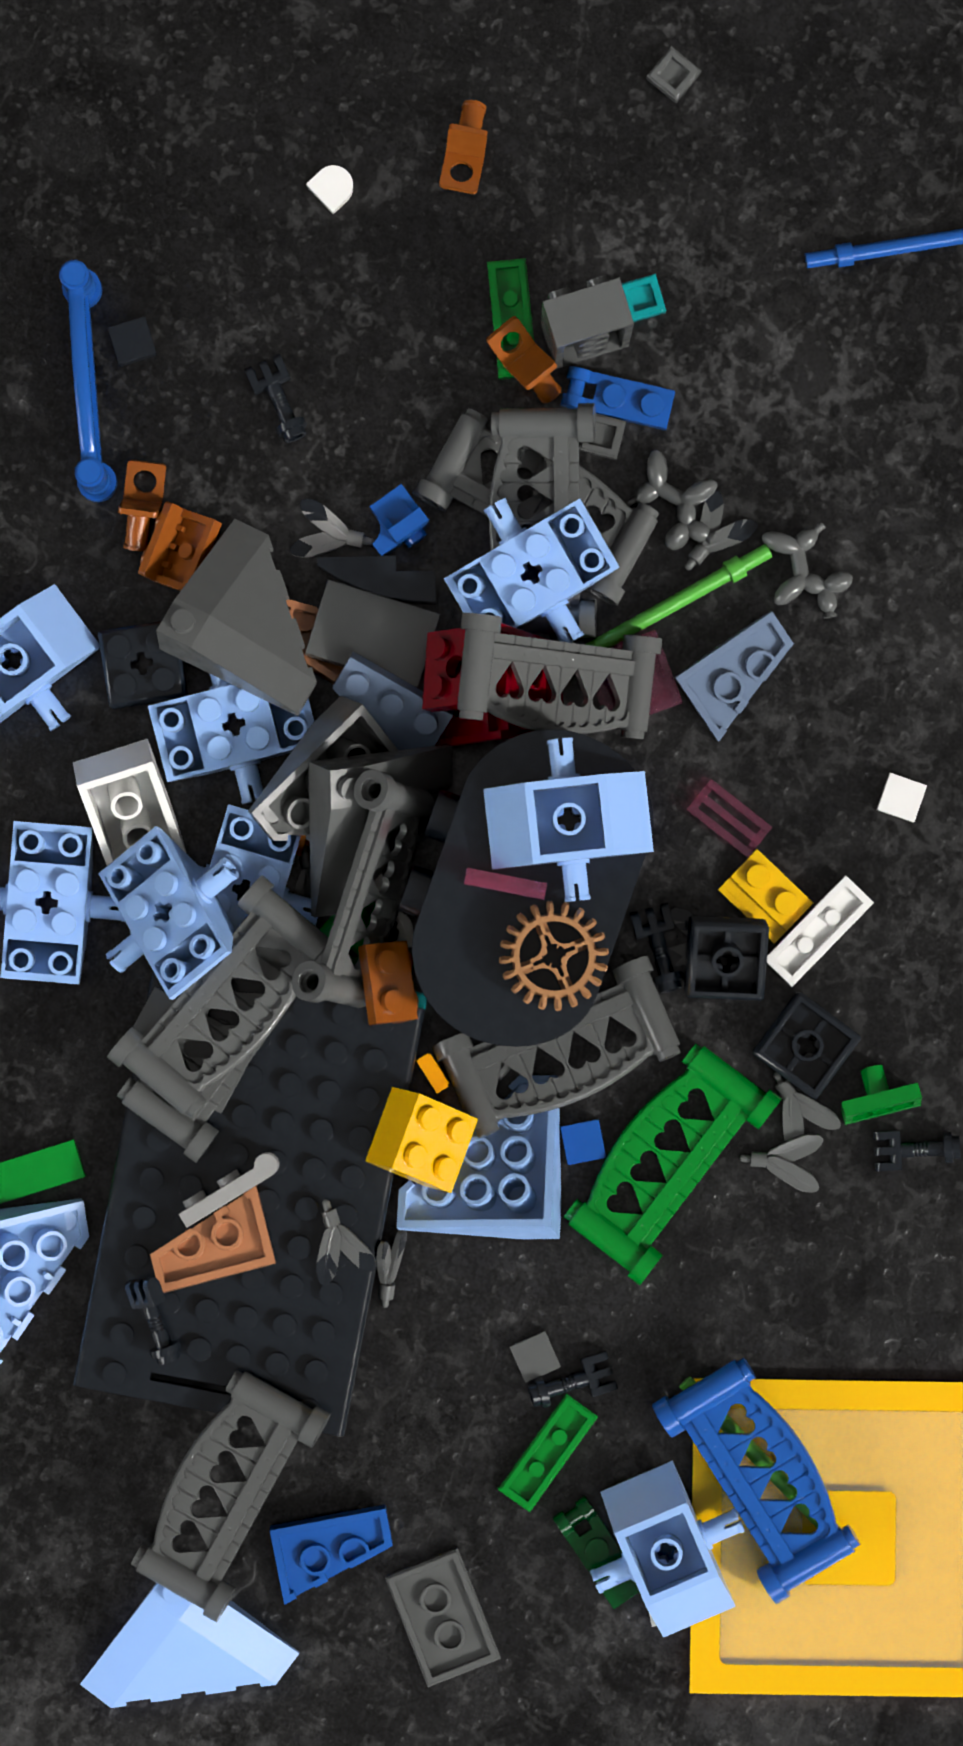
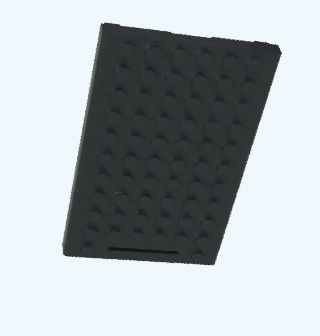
(316, 1106)

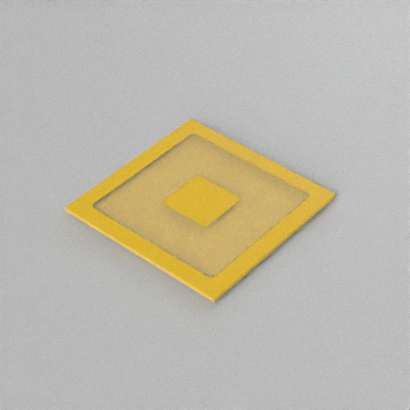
(891, 1608)

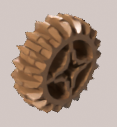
(586, 942)

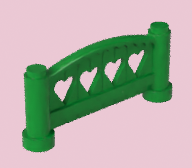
(628, 1235)

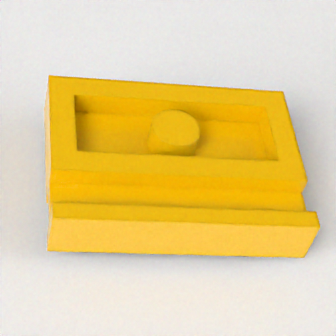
(765, 893)

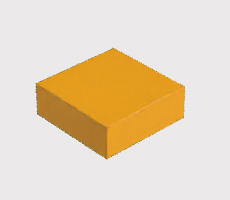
(433, 1072)

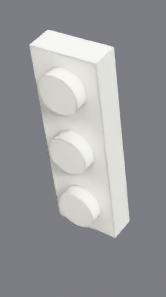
(818, 930)

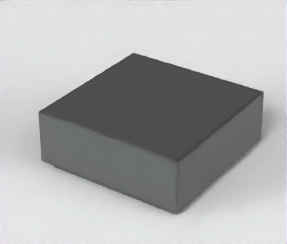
(673, 74)
(607, 439)
(535, 1356)

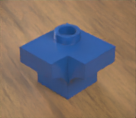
(399, 521)

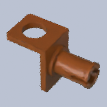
(465, 146)
(526, 361)
(141, 505)

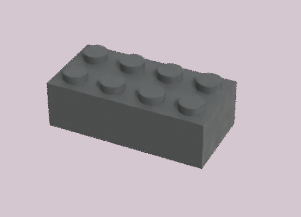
(586, 321)

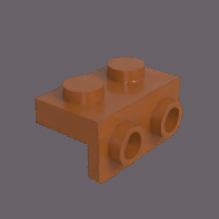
(177, 546)
(388, 982)

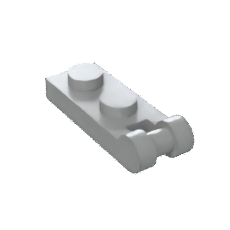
(230, 1187)

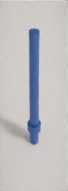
(846, 254)

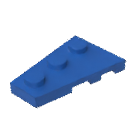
(323, 1546)

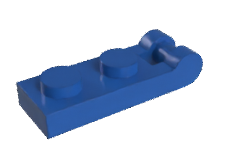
(620, 398)

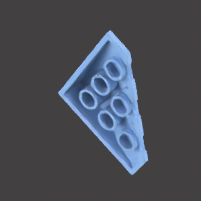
(503, 1186)
(32, 1250)
(177, 1651)

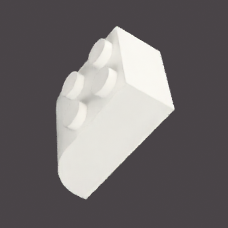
(125, 798)

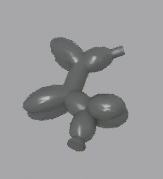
(697, 493)
(802, 579)

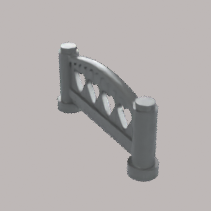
(557, 437)
(459, 477)
(490, 653)
(389, 806)
(632, 1003)
(158, 1056)
(196, 1133)
(281, 1424)

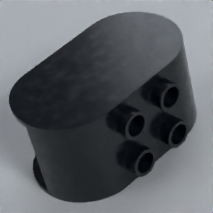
(463, 925)

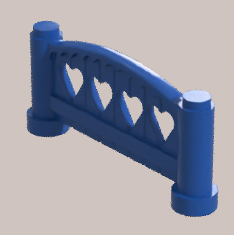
(82, 291)
(790, 1555)

